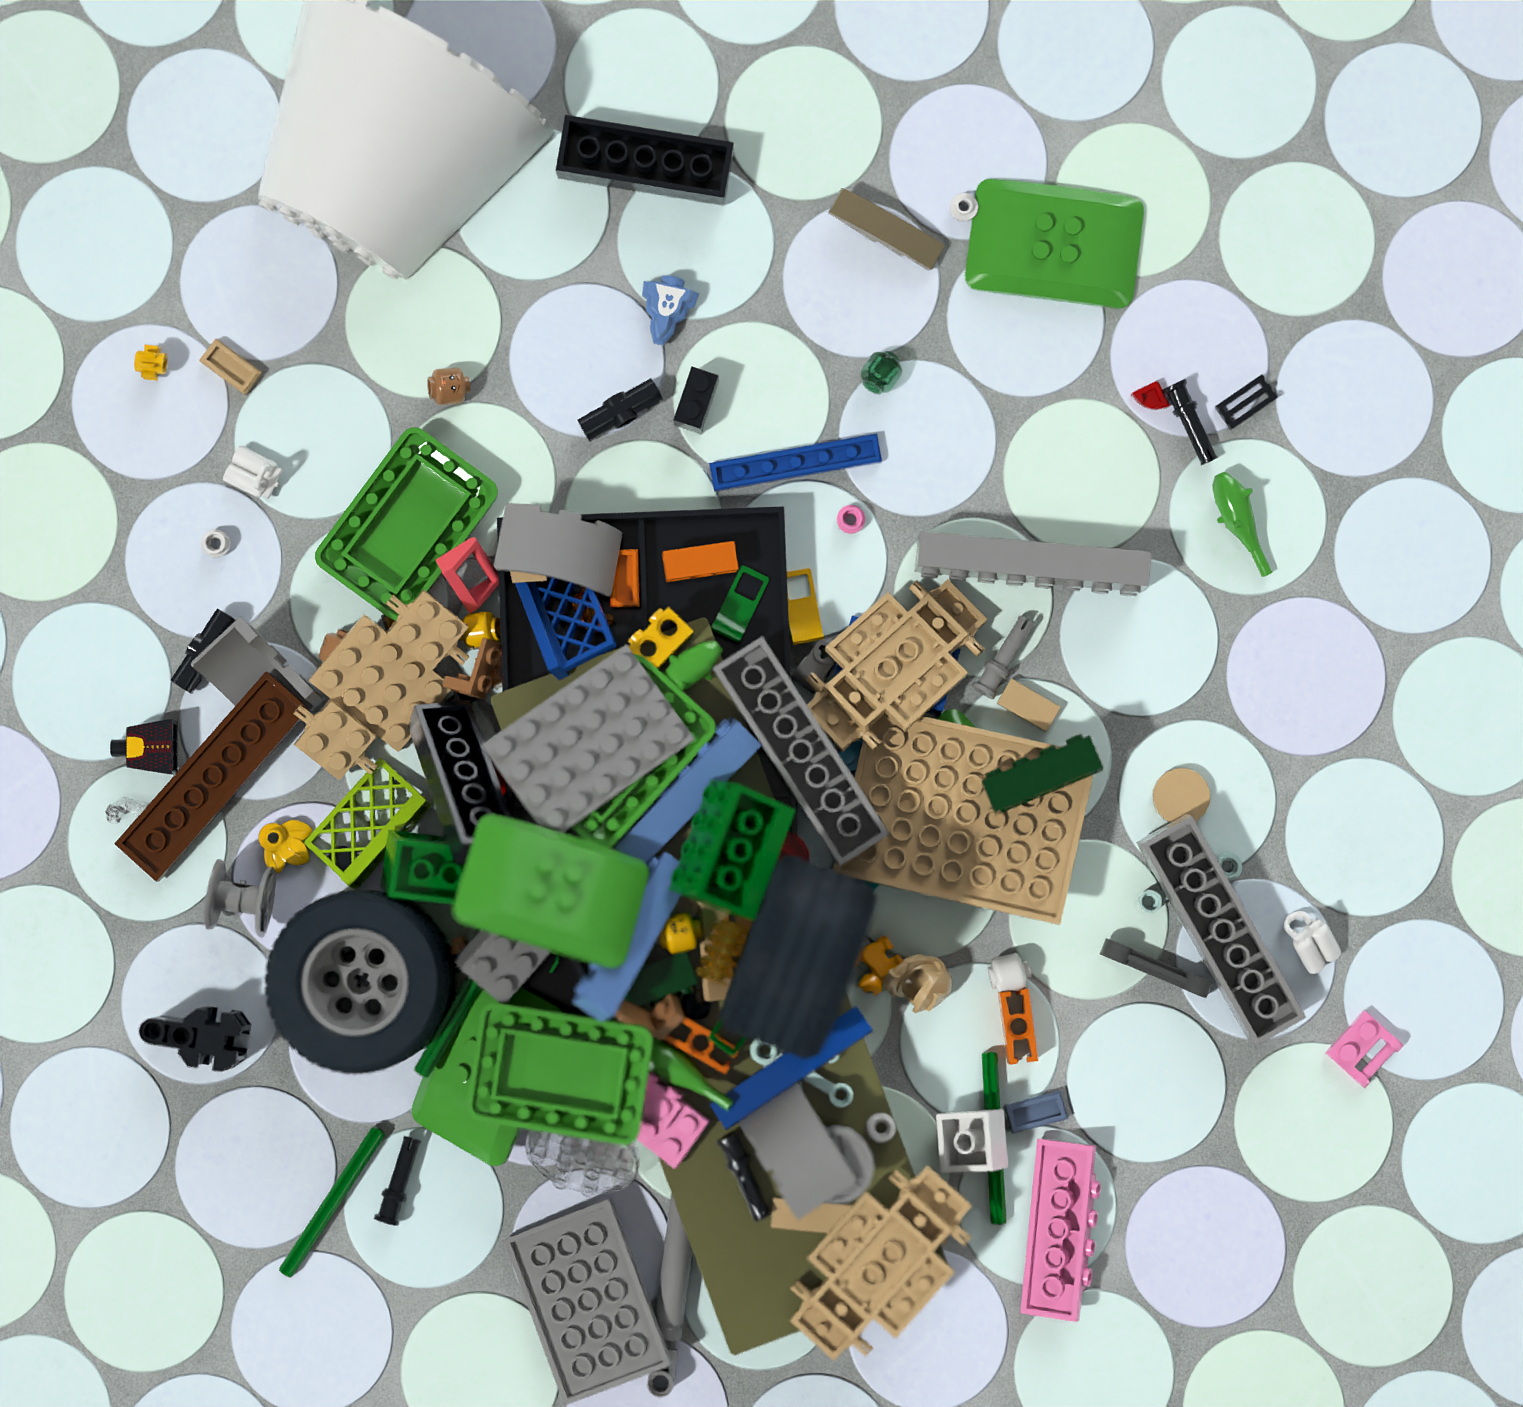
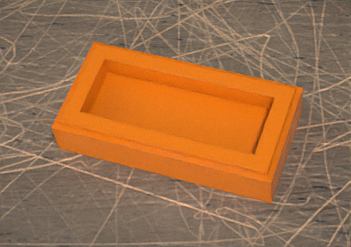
(626, 580)

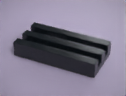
(1266, 388)

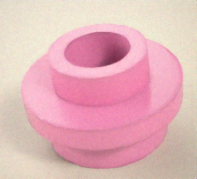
(850, 510)

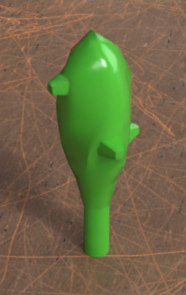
(1238, 516)
(693, 664)
(680, 1071)

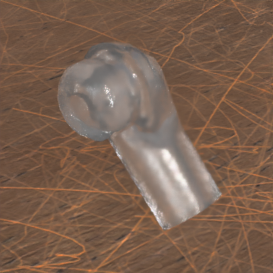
(123, 806)

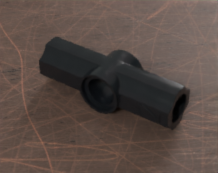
(620, 409)
(186, 676)

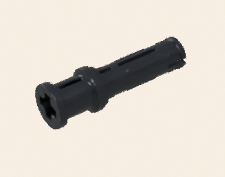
(1185, 409)
(739, 1162)
(394, 1194)

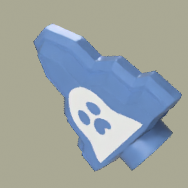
(667, 305)

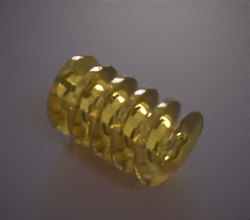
(721, 952)

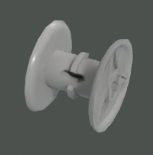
(239, 898)
(857, 1156)

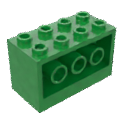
(731, 849)
(420, 868)

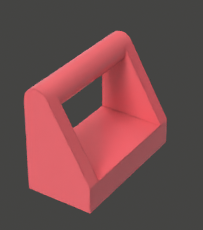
(452, 560)

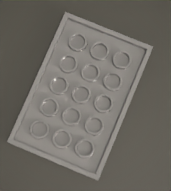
(588, 742)
(588, 1301)

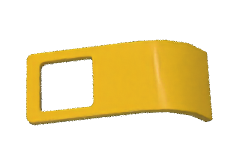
(804, 614)

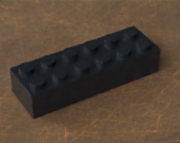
(644, 160)
(456, 771)

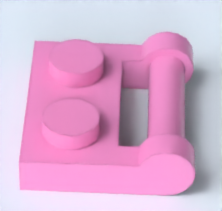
(1356, 1042)

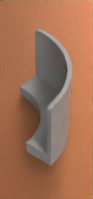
(558, 546)
(241, 658)
(798, 1151)

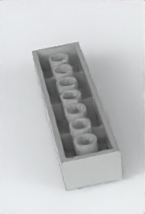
(1032, 562)
(800, 751)
(1221, 929)

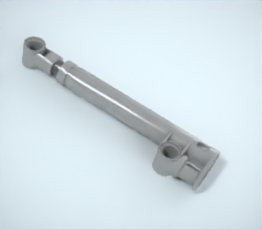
(672, 1294)

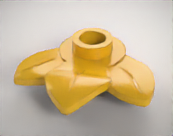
(289, 845)

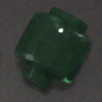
(881, 372)

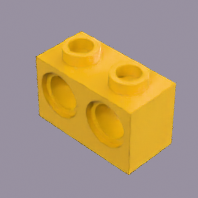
(665, 644)

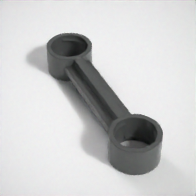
(1156, 968)

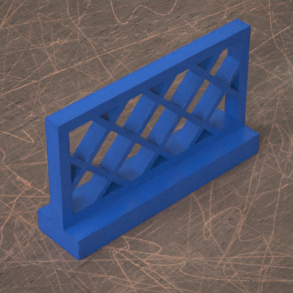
(545, 628)

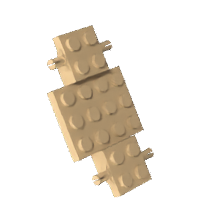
(895, 663)
(377, 681)
(881, 1263)

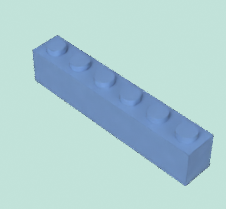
(715, 761)
(606, 987)

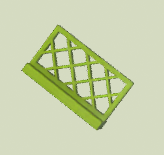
(374, 852)

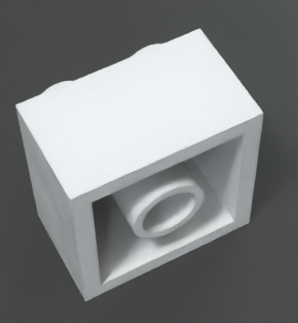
(972, 1141)

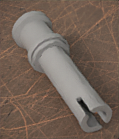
(997, 669)

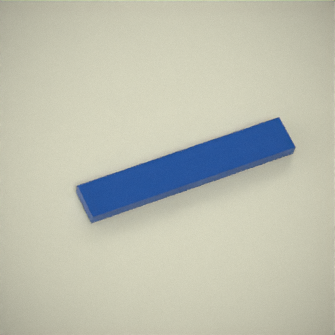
(795, 462)
(790, 1070)

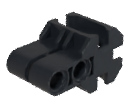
(205, 1039)

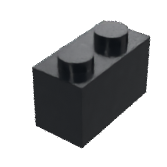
(696, 400)

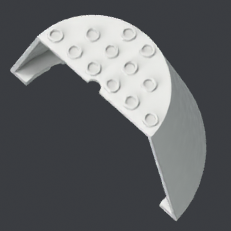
(389, 135)

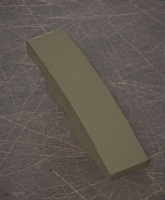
(886, 229)

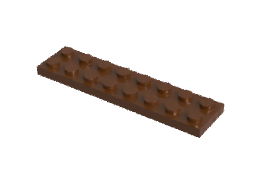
(211, 777)

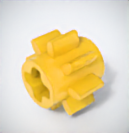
(150, 362)

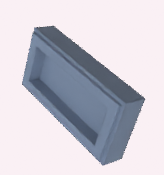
(1036, 1112)

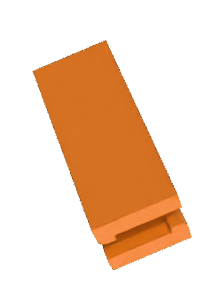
(700, 561)
(1028, 1033)
(702, 1055)

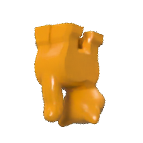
(875, 959)

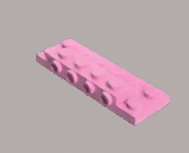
(669, 1122)
(1060, 1230)

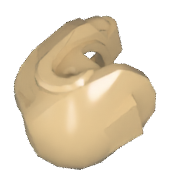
(919, 980)

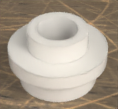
(959, 215)
(211, 535)
(887, 1134)

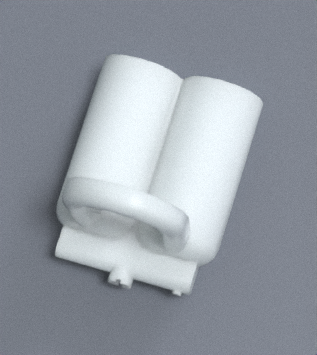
(252, 473)
(1314, 943)

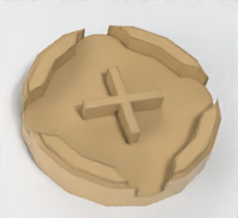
(1181, 793)

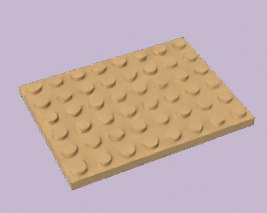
(945, 830)

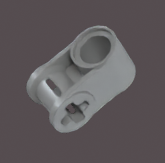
(815, 664)

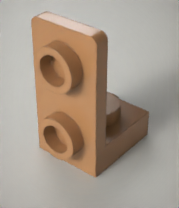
(482, 673)
(659, 1021)

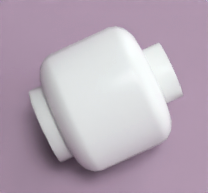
(1009, 973)

